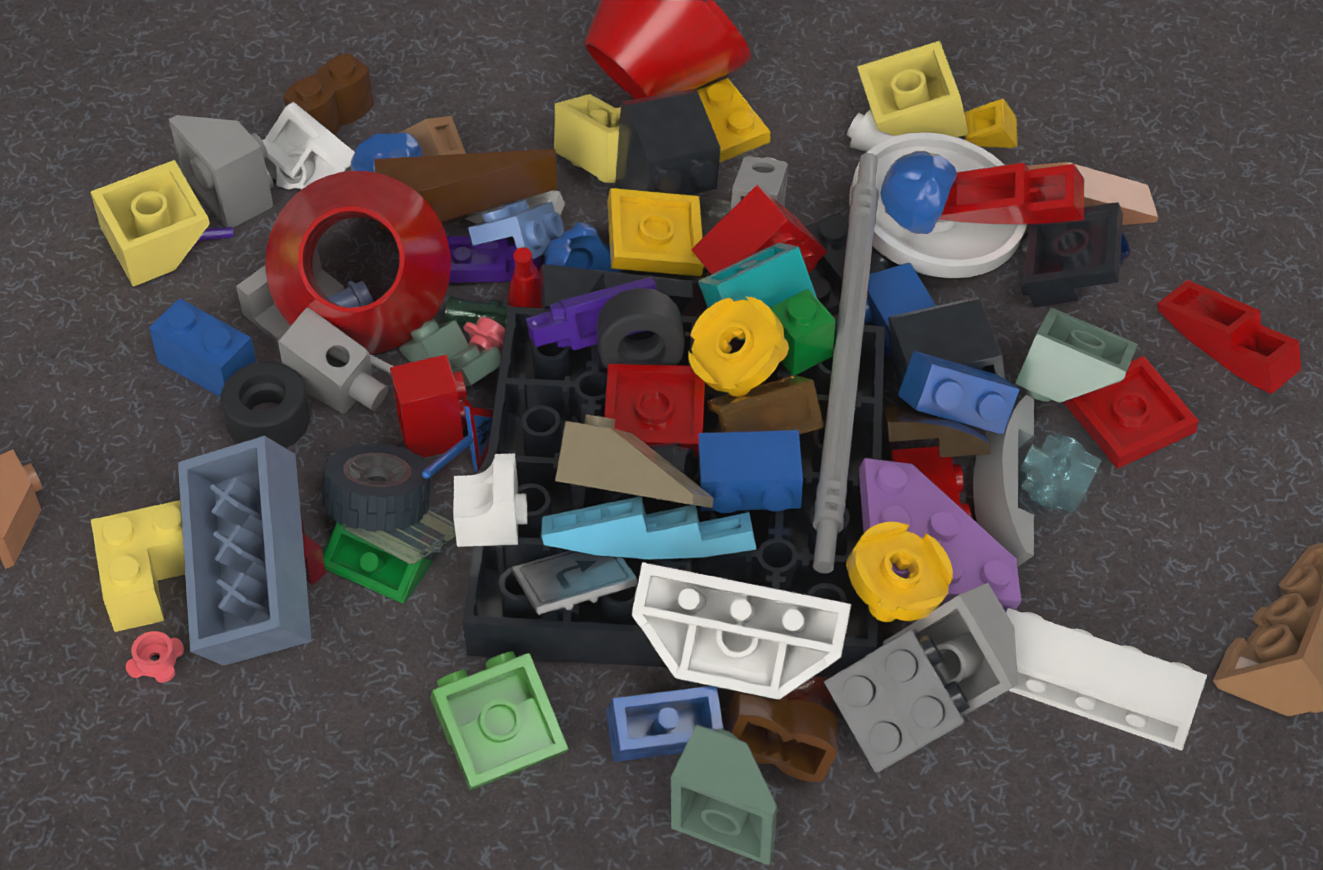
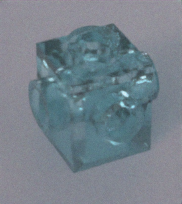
(1058, 473)

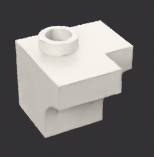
(489, 505)

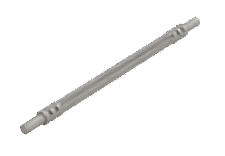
(845, 369)

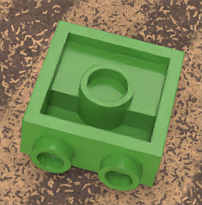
(497, 719)

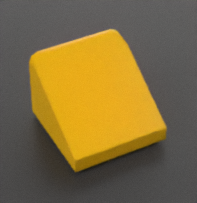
(992, 125)

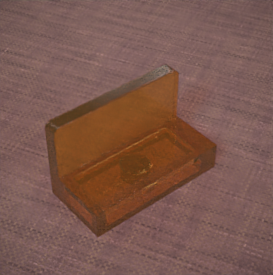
(771, 407)

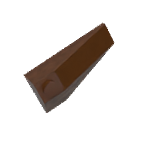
(473, 182)

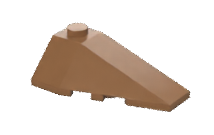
(1284, 655)

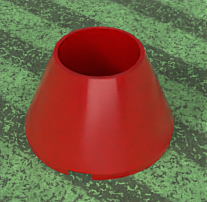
(664, 44)
(422, 255)

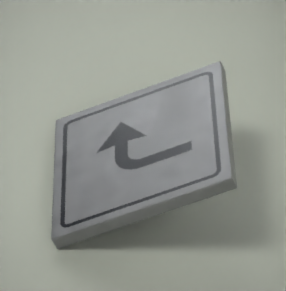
(571, 579)

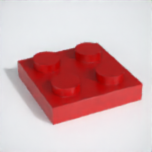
(656, 403)
(1134, 415)

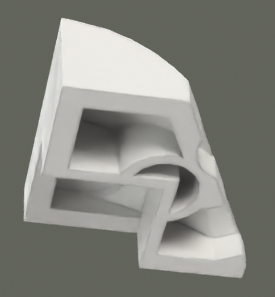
(303, 150)

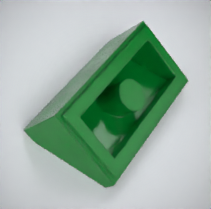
(371, 566)

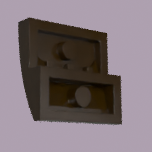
(950, 436)

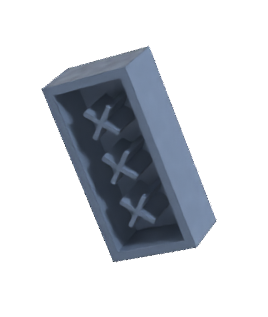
(243, 552)

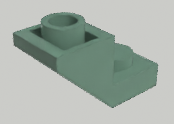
(448, 339)

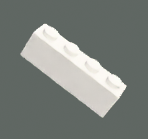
(1104, 680)

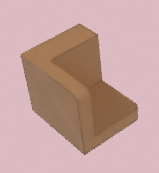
(437, 136)

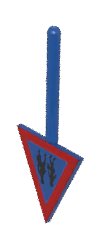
(479, 429)

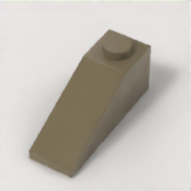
(620, 462)

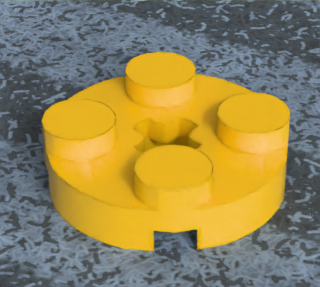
(753, 362)
(889, 594)

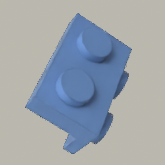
(530, 226)

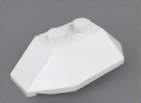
(737, 631)

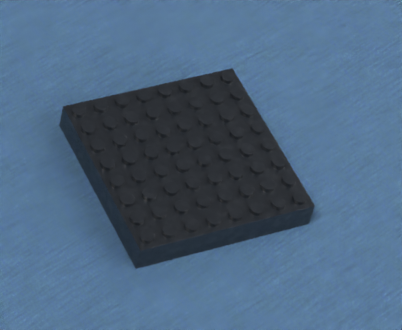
(555, 385)

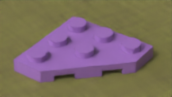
(907, 496)

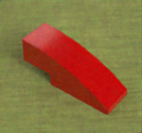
(1016, 195)
(1232, 335)

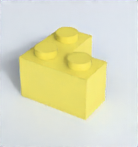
(588, 135)
(132, 555)

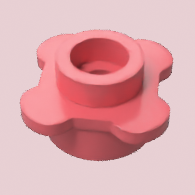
(485, 334)
(154, 644)

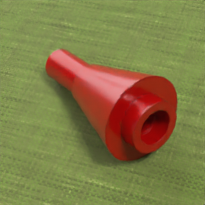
(525, 281)

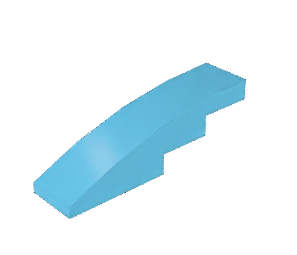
(629, 532)

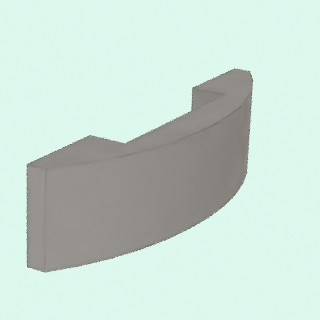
(997, 485)

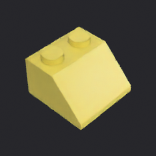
(914, 93)
(150, 221)

